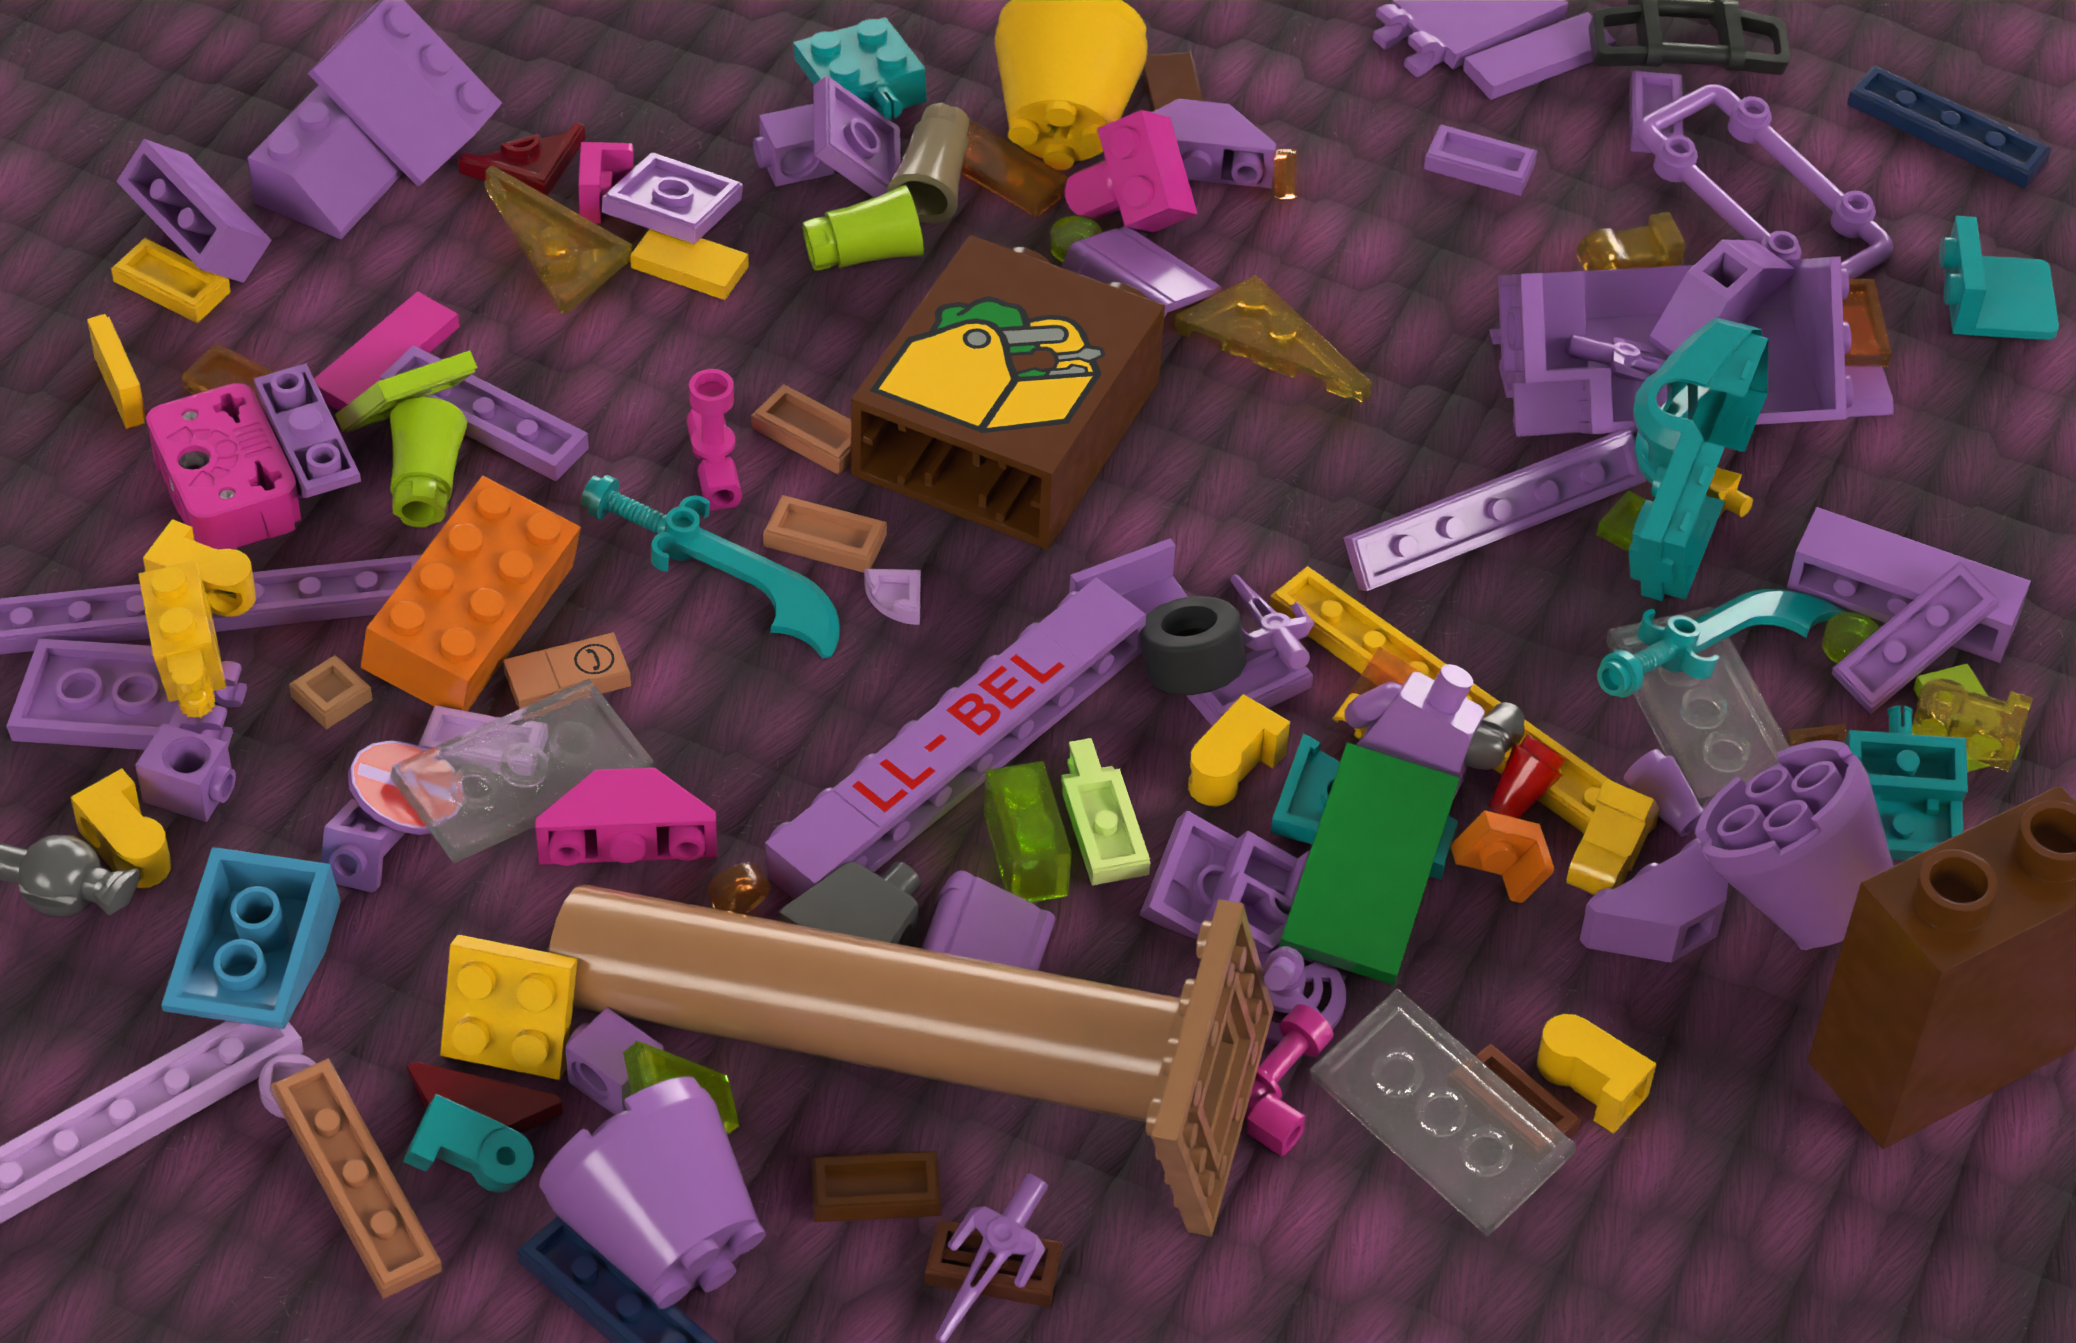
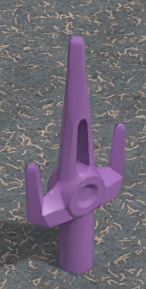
(1622, 356)
(1275, 629)
(1001, 1237)

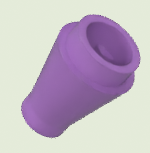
(1664, 782)

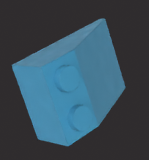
(253, 938)

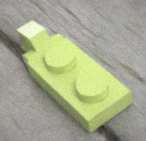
(1102, 817)

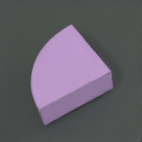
(895, 593)

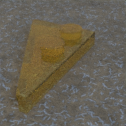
(562, 246)
(1267, 330)

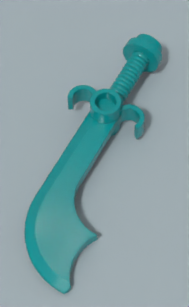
(798, 602)
(1682, 638)

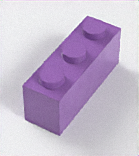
(193, 211)

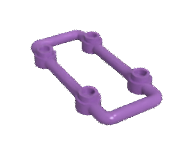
(1750, 123)

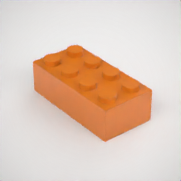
(470, 597)

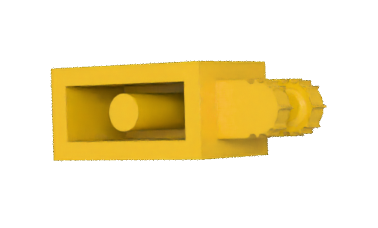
(183, 636)

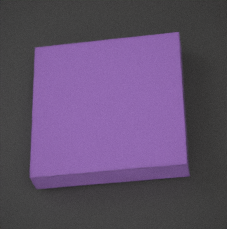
(854, 138)
(672, 197)

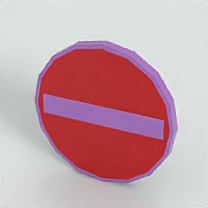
(376, 791)

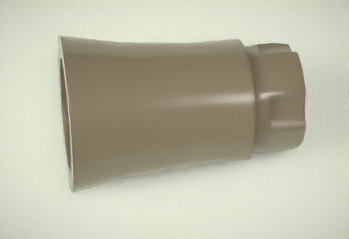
(935, 162)

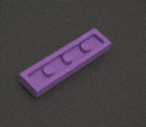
(506, 421)

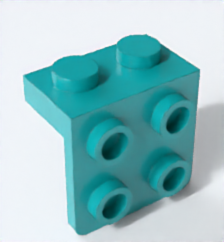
(1995, 293)

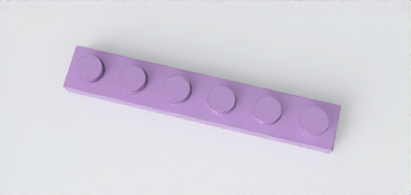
(135, 1110)

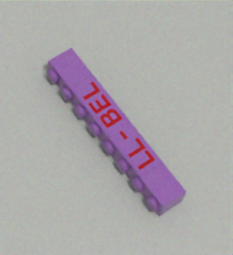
(949, 748)

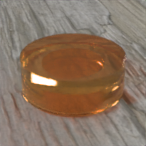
(1286, 173)
(738, 888)

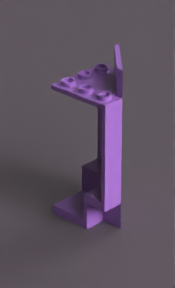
(1582, 396)

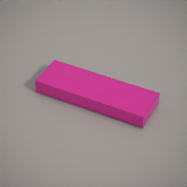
(415, 323)

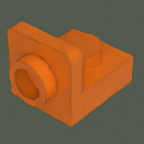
(1508, 849)

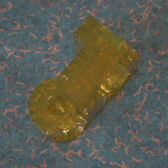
(1641, 247)
(1988, 724)

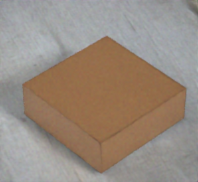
(330, 692)

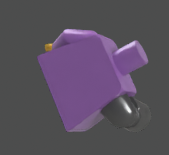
(1433, 723)

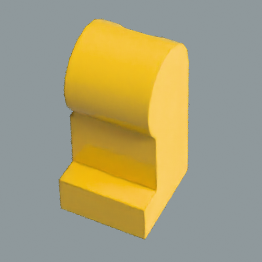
(220, 569)
(1233, 748)
(113, 825)
(1612, 838)
(1595, 1067)

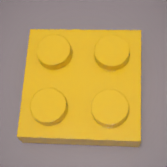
(508, 1006)

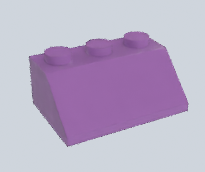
(405, 88)
(320, 168)

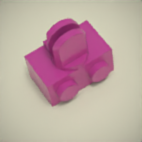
(1139, 176)

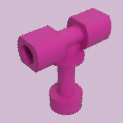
(711, 440)
(1267, 1116)

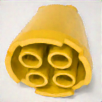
(1067, 73)

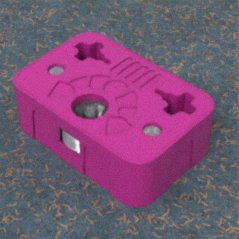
(224, 467)

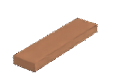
(356, 1178)

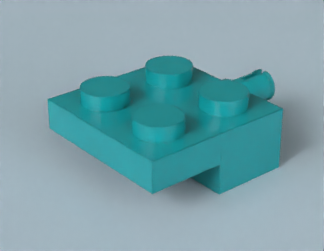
(867, 62)
(1914, 783)

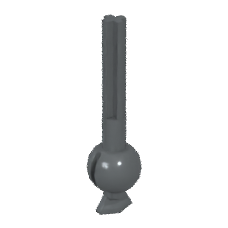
(65, 876)

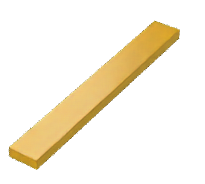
(1355, 635)

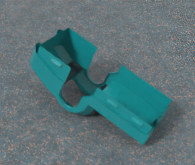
(1712, 403)

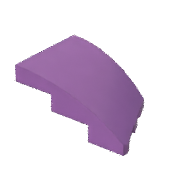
(1213, 865)

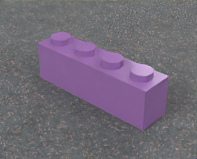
(1884, 572)

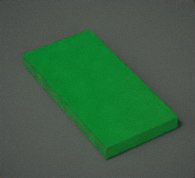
(1369, 863)

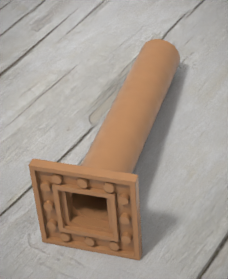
(950, 1017)

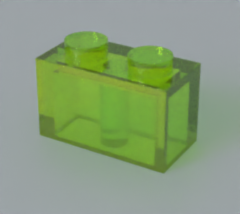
(1027, 832)

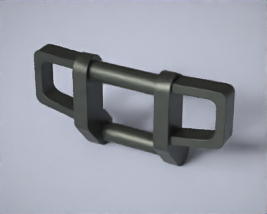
(1721, 14)

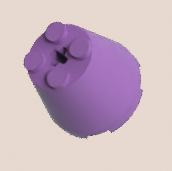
(1799, 839)
(658, 1192)

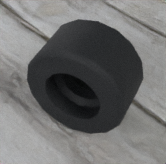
(1193, 645)

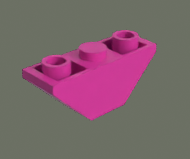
(626, 820)

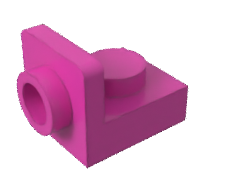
(600, 170)

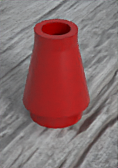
(1526, 777)

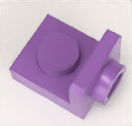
(356, 847)

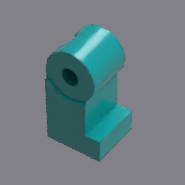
(472, 1142)

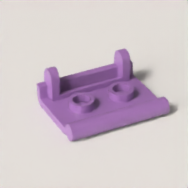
(1135, 260)
(988, 924)

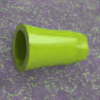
(865, 232)
(425, 454)

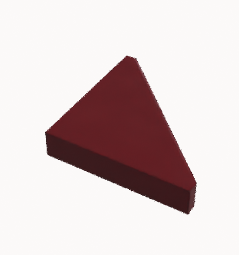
(529, 159)
(503, 1102)

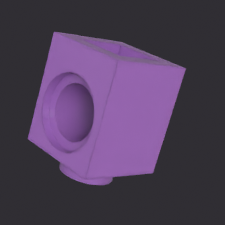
(788, 146)
(185, 772)
(597, 1059)

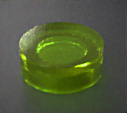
(1070, 230)
(1845, 633)

